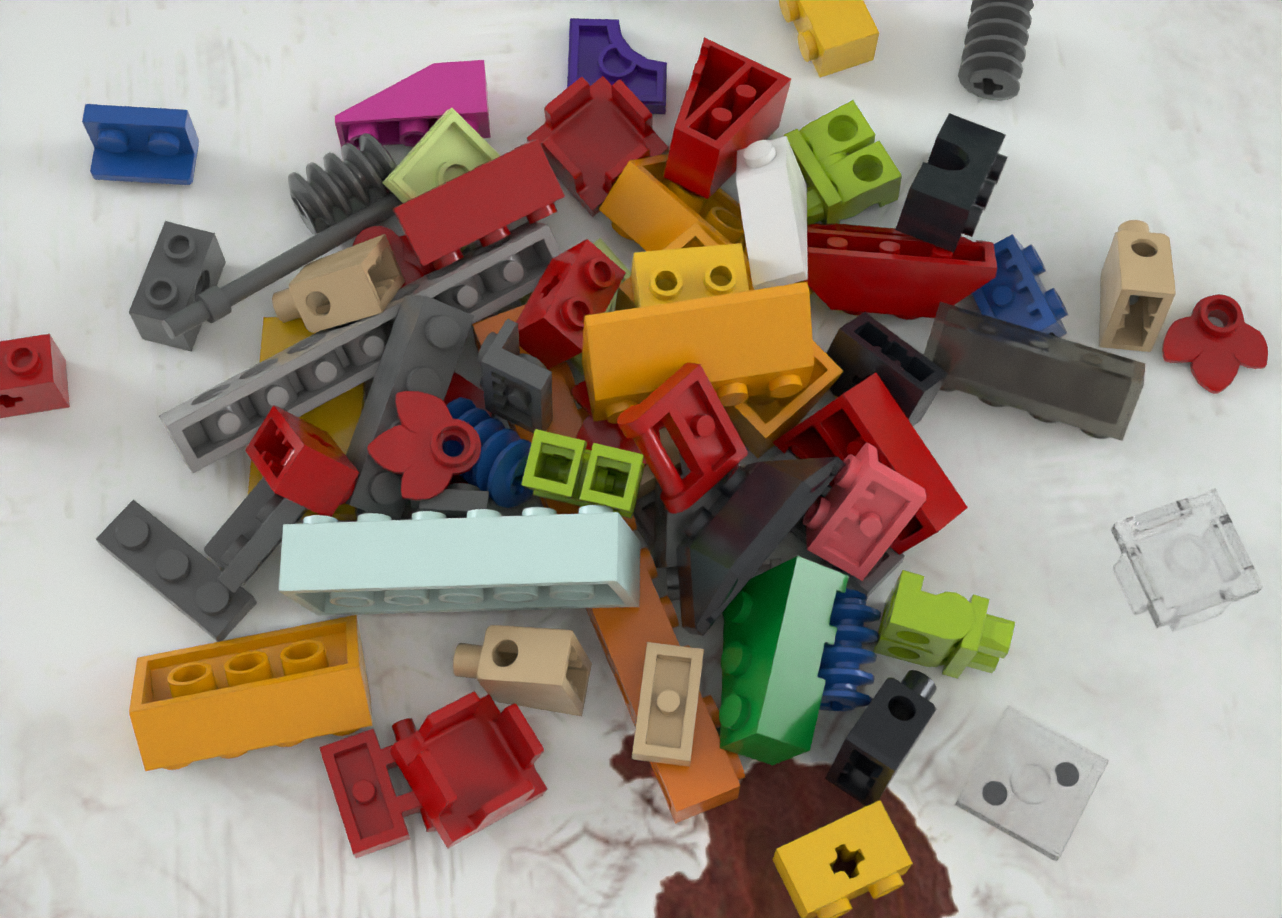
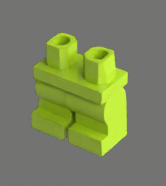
(843, 165)
(569, 473)
(941, 629)

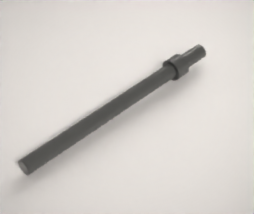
(217, 301)

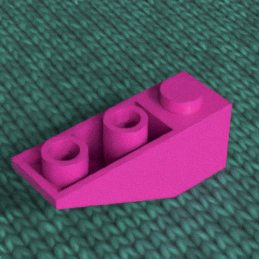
(415, 104)

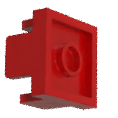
(594, 135)
(471, 765)

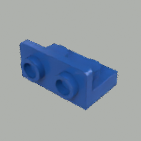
(141, 144)
(1018, 292)

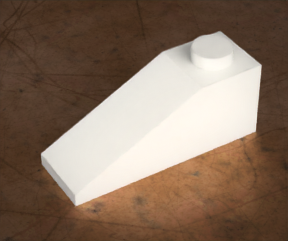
(773, 212)

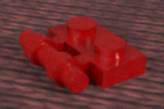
(366, 793)

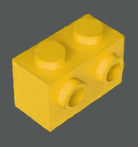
(687, 274)

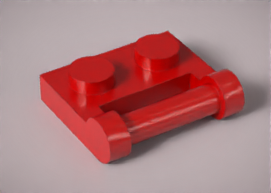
(698, 429)

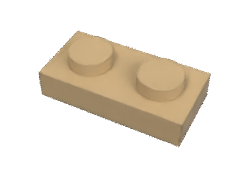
(668, 704)

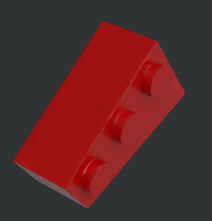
(722, 112)
(480, 205)
(873, 417)

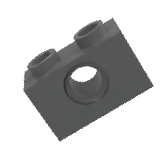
(178, 270)

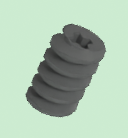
(995, 48)
(341, 181)

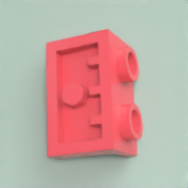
(861, 513)

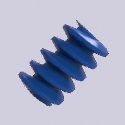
(501, 455)
(842, 660)

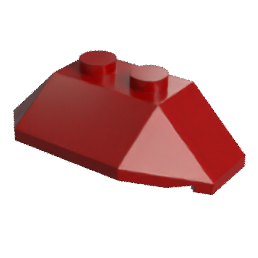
(891, 271)

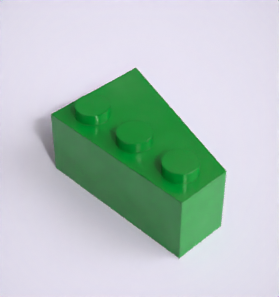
(773, 659)

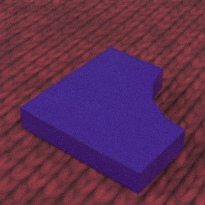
(601, 50)

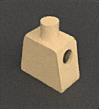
(1138, 266)
(342, 286)
(528, 667)

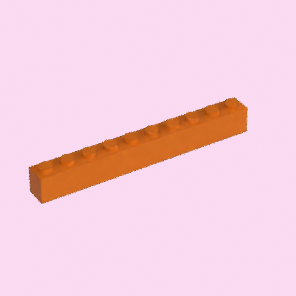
(626, 630)

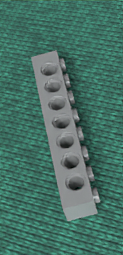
(350, 353)

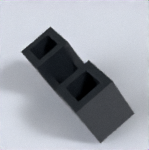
(953, 184)

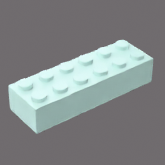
(461, 562)

